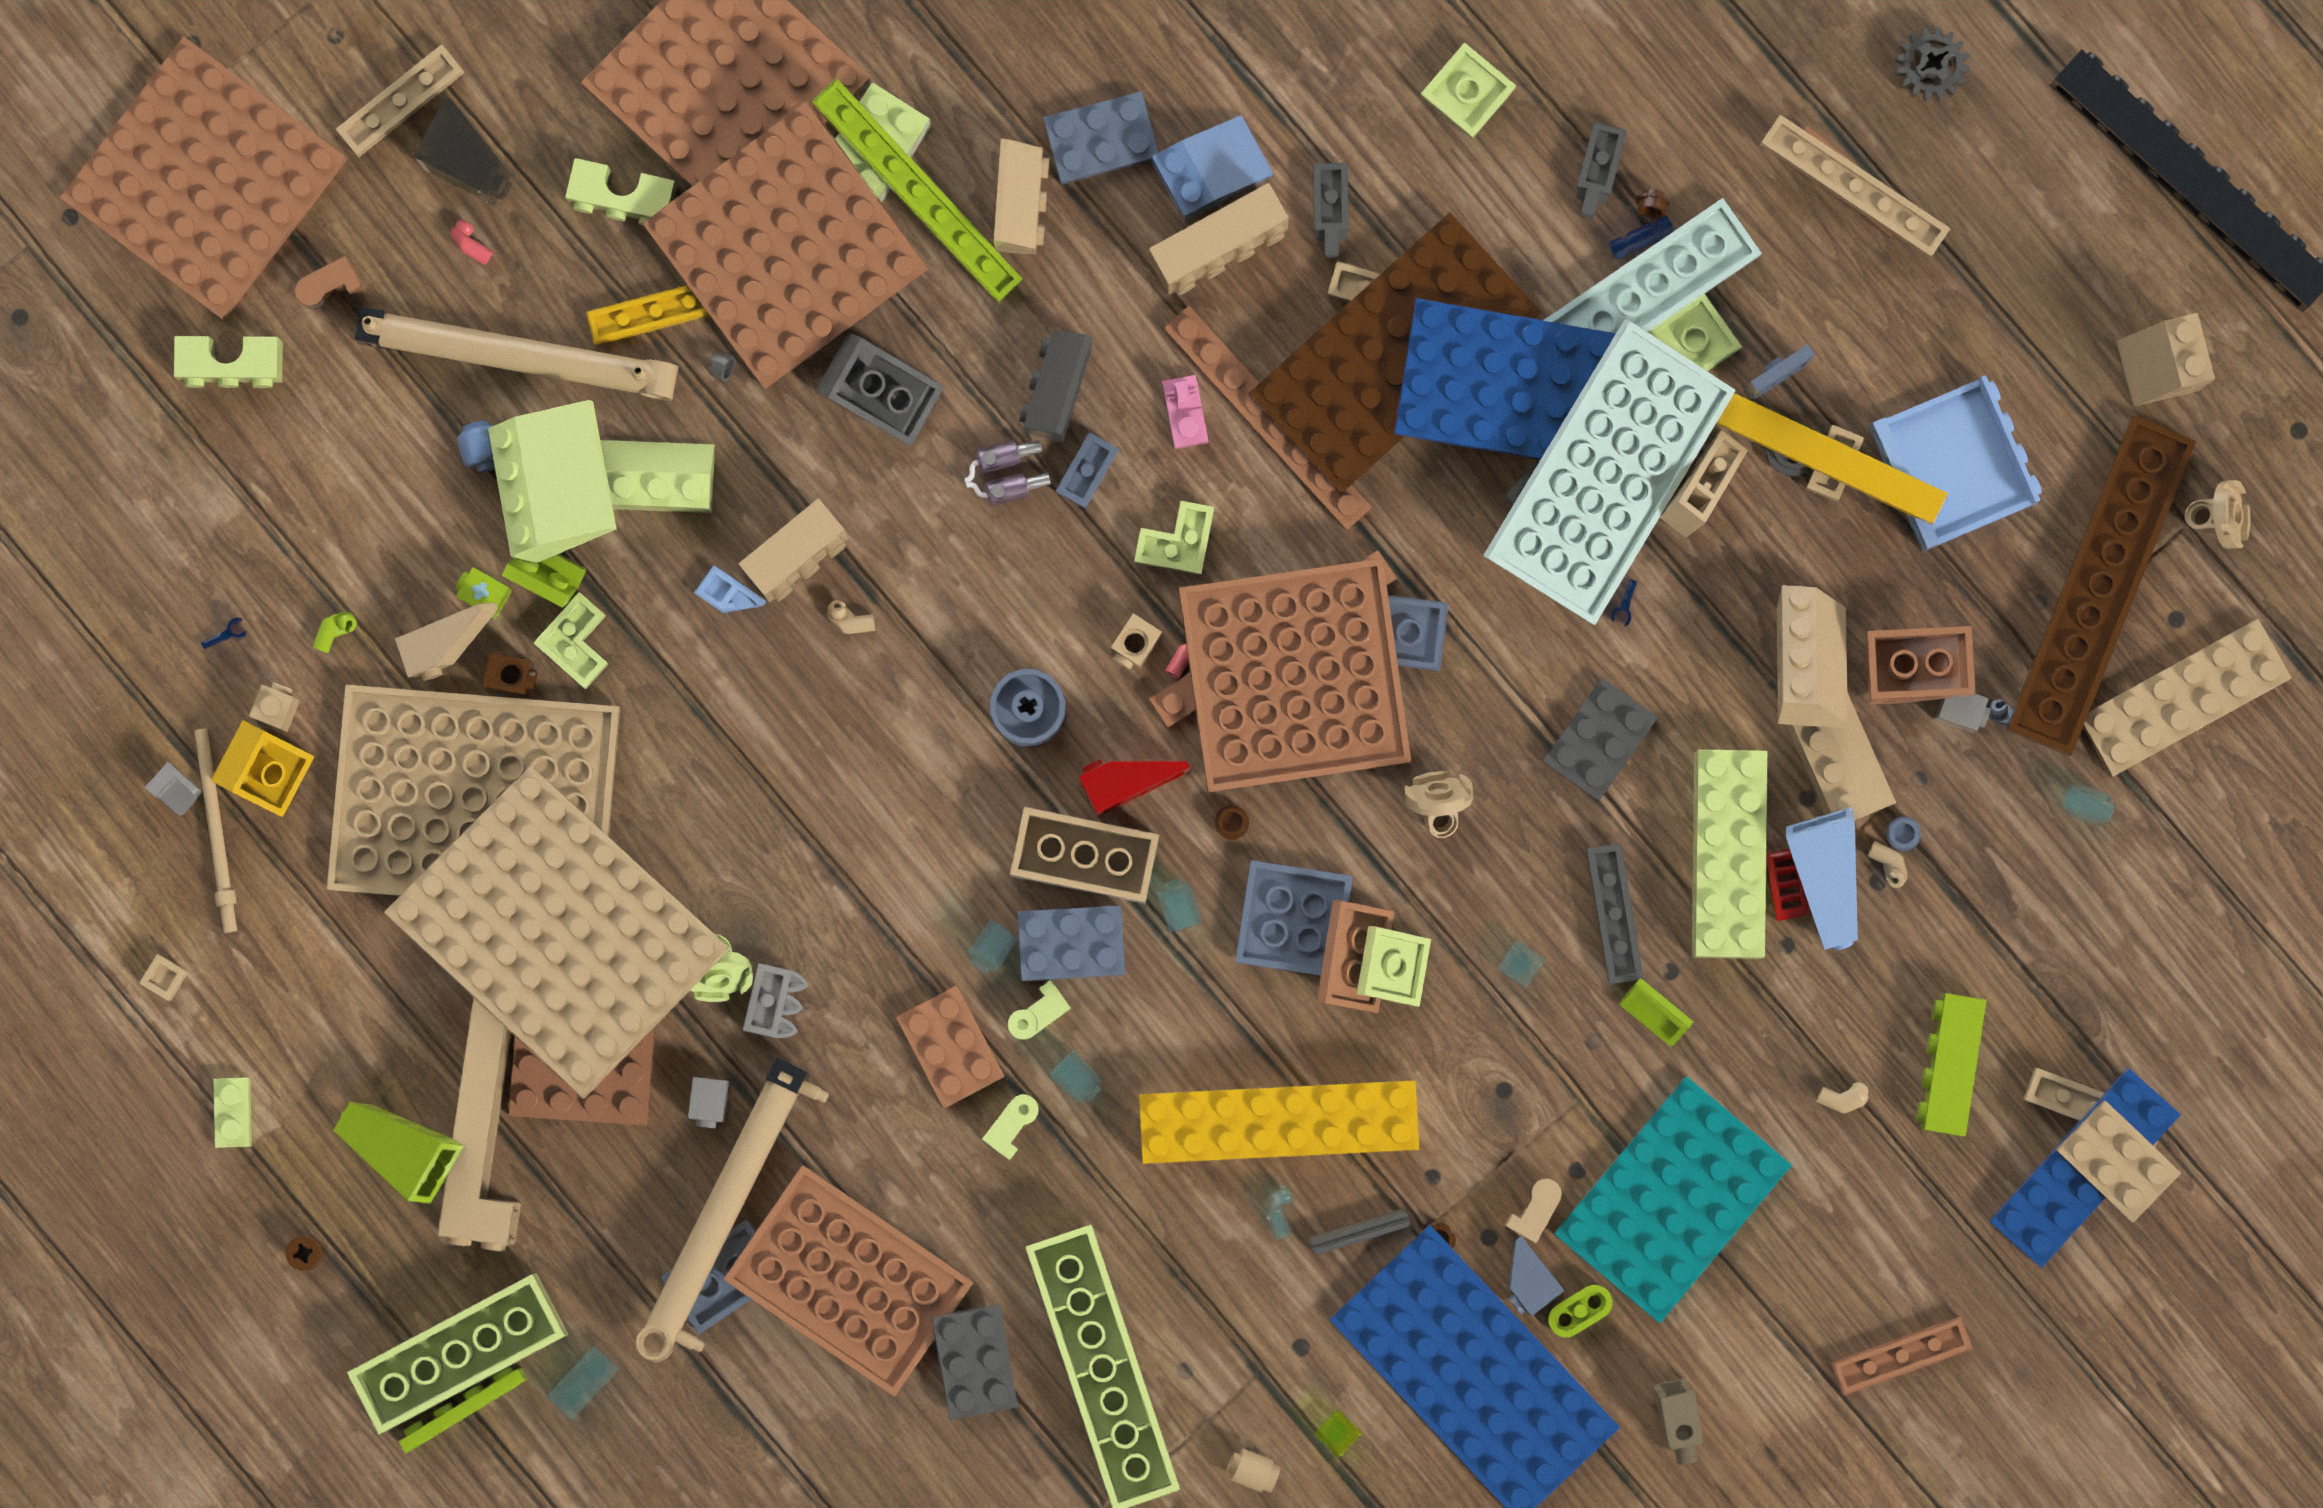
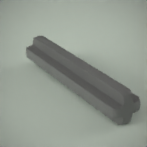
(1359, 1231)

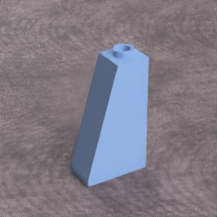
(1827, 869)

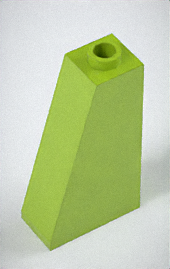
(400, 1150)

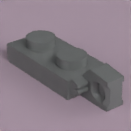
(1599, 167)
(1330, 205)

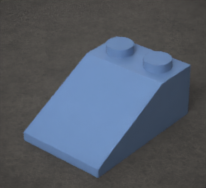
(1211, 167)

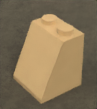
(2166, 360)

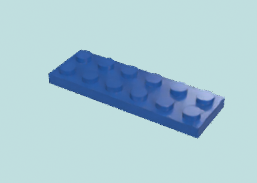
(2056, 1195)

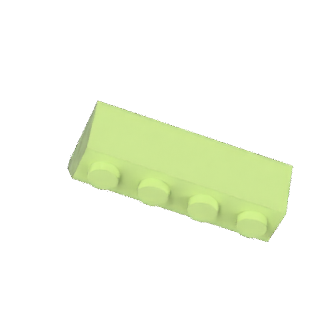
(660, 475)

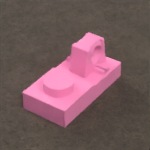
(1185, 411)

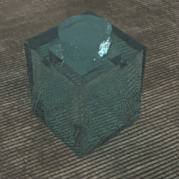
(1178, 906)
(992, 947)
(1076, 1078)

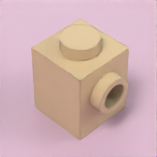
(275, 706)

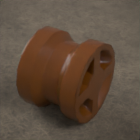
(311, 1251)

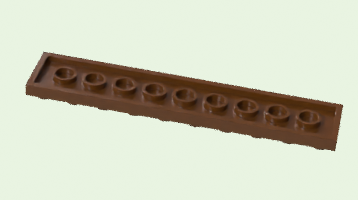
(2101, 585)

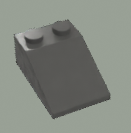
(879, 388)

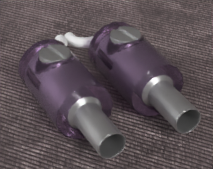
(1010, 487)

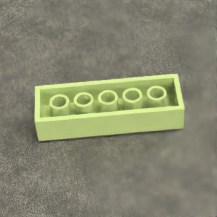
(1729, 854)
(457, 1353)

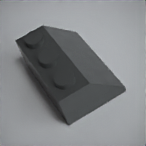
(1056, 385)

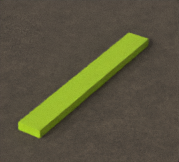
(916, 190)

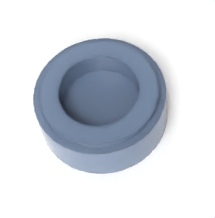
(1903, 833)

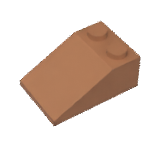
(1919, 664)

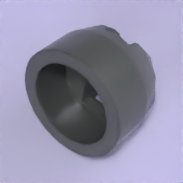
(722, 366)

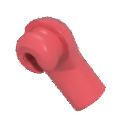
(469, 246)
(1178, 663)

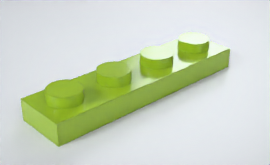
(449, 1415)

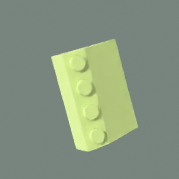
(551, 480)

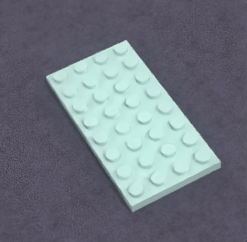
(1609, 472)

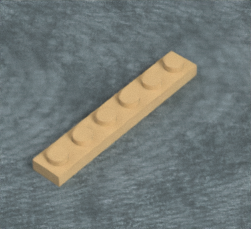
(1855, 186)

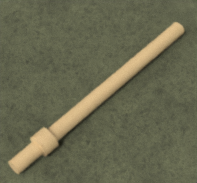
(225, 897)

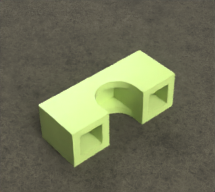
(590, 190)
(258, 362)

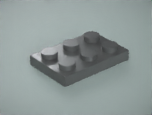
(1600, 739)
(974, 1362)

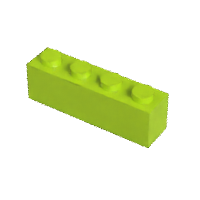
(1952, 1064)

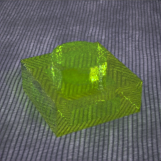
(1338, 1433)

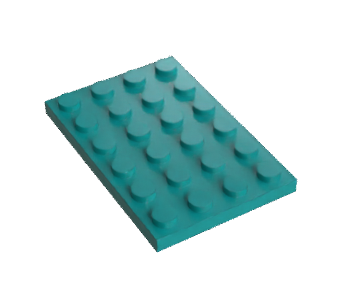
(1672, 1199)

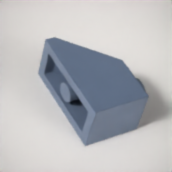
(1530, 1280)

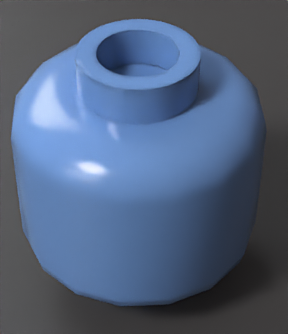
(476, 446)

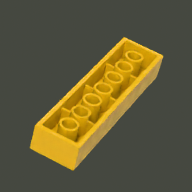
(1279, 1122)

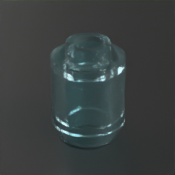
(2088, 804)

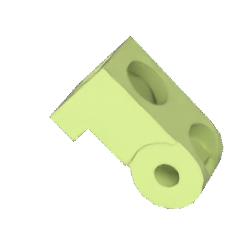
(1029, 1022)
(1018, 1113)

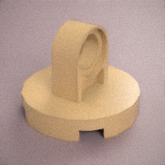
(2227, 515)
(1438, 795)

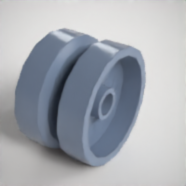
(1022, 688)

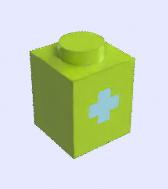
(480, 589)

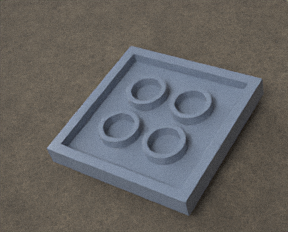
(1288, 916)

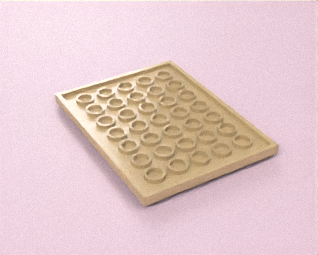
(433, 762)
(556, 932)

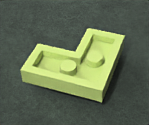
(1183, 549)
(565, 639)

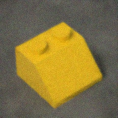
(262, 768)

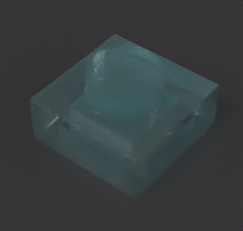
(1520, 964)

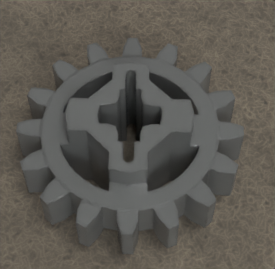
(1939, 76)

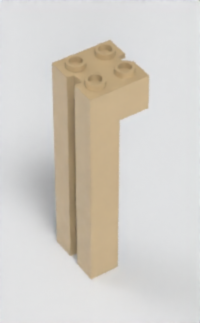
(466, 1210)

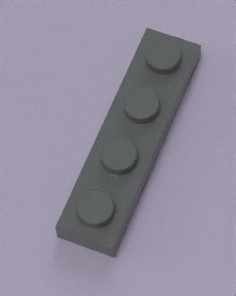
(1614, 913)

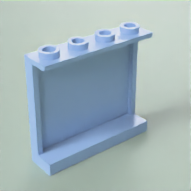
(1965, 450)

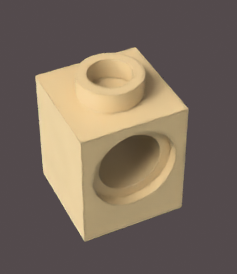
(1141, 628)

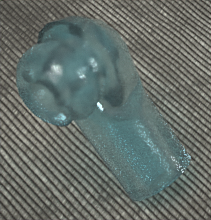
(1275, 1212)

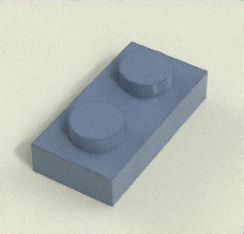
(1087, 470)

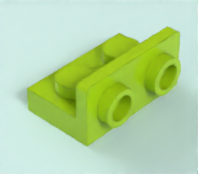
(551, 578)

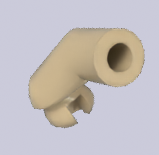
(846, 621)
(1893, 864)
(1846, 1101)

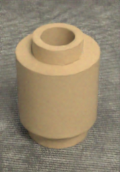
(1253, 1470)

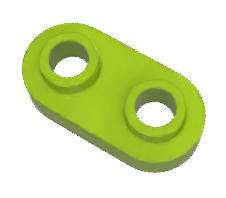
(1579, 1311)

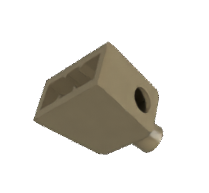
(1678, 1407)

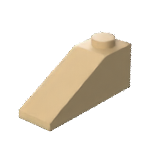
(1704, 485)
(442, 642)

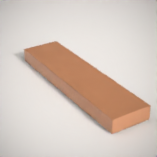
(1901, 1356)

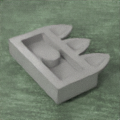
(771, 1001)

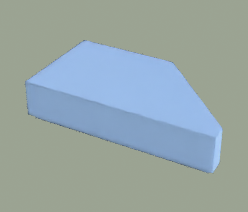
(726, 593)

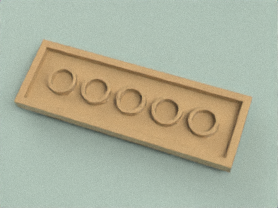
(2185, 697)

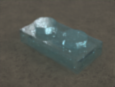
(583, 1382)

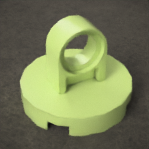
(725, 977)

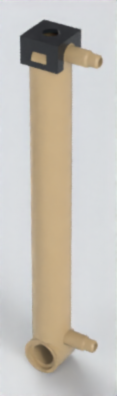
(645, 377)
(722, 1208)

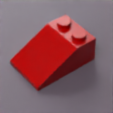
(1123, 781)

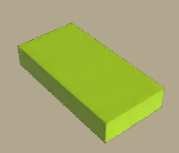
(1655, 1012)

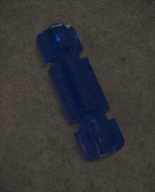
(1641, 237)

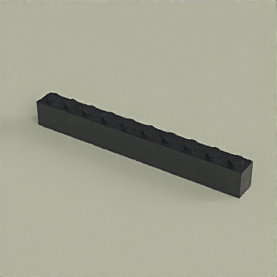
(2191, 179)

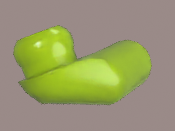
(333, 627)

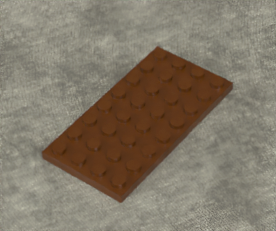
(1346, 380)

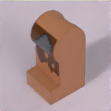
(327, 282)

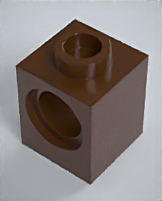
(496, 667)

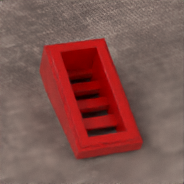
(1772, 873)

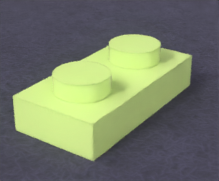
(232, 1112)

